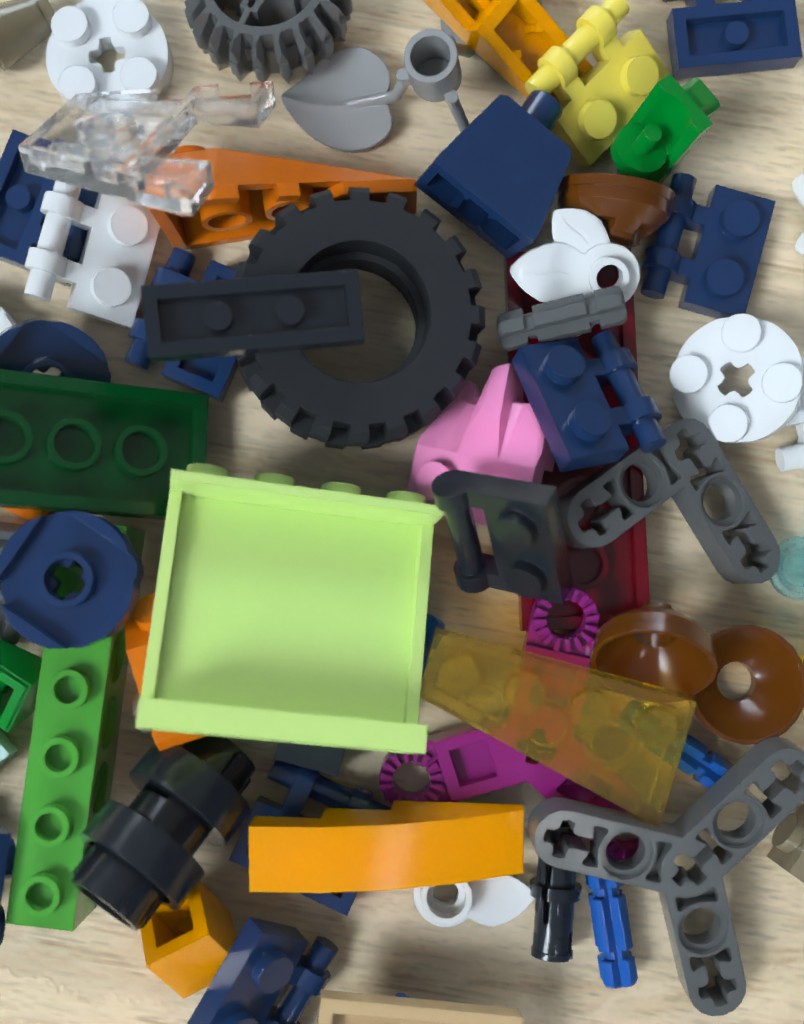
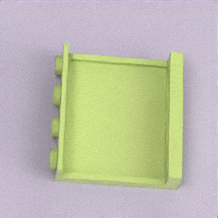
(289, 613)

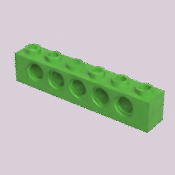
(67, 769)

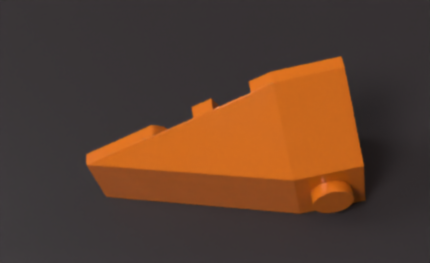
(257, 187)

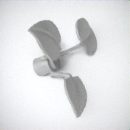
(350, 94)

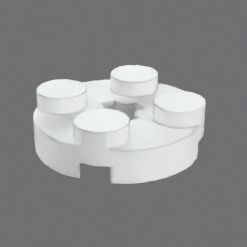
(96, 26)
(774, 385)

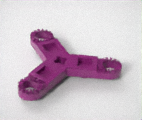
(472, 763)

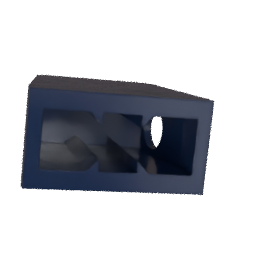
(502, 171)

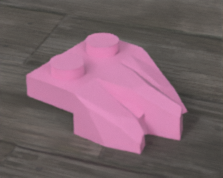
(483, 435)

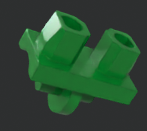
(663, 129)

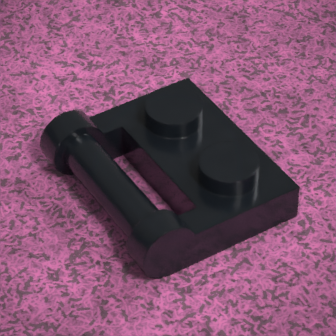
(523, 533)

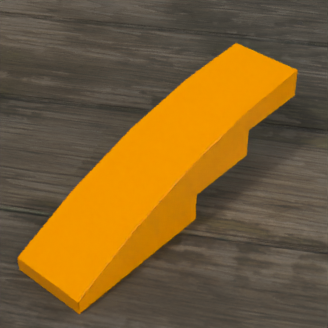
(505, 34)
(386, 849)

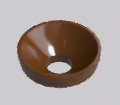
(625, 204)
(674, 659)
(774, 691)

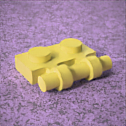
(610, 92)

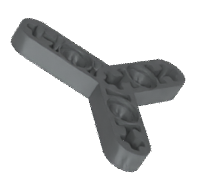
(679, 889)

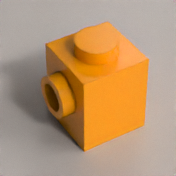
(188, 943)

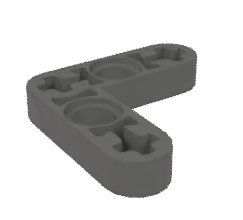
(670, 478)

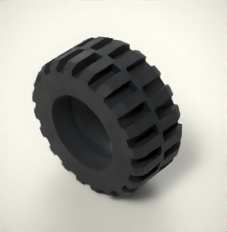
(427, 274)

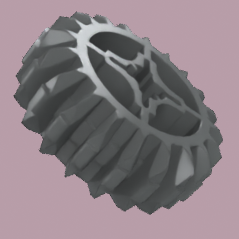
(269, 35)

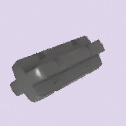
(562, 318)

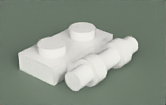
(112, 258)

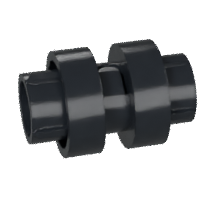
(147, 850)

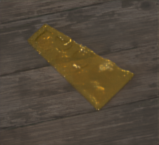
(574, 719)

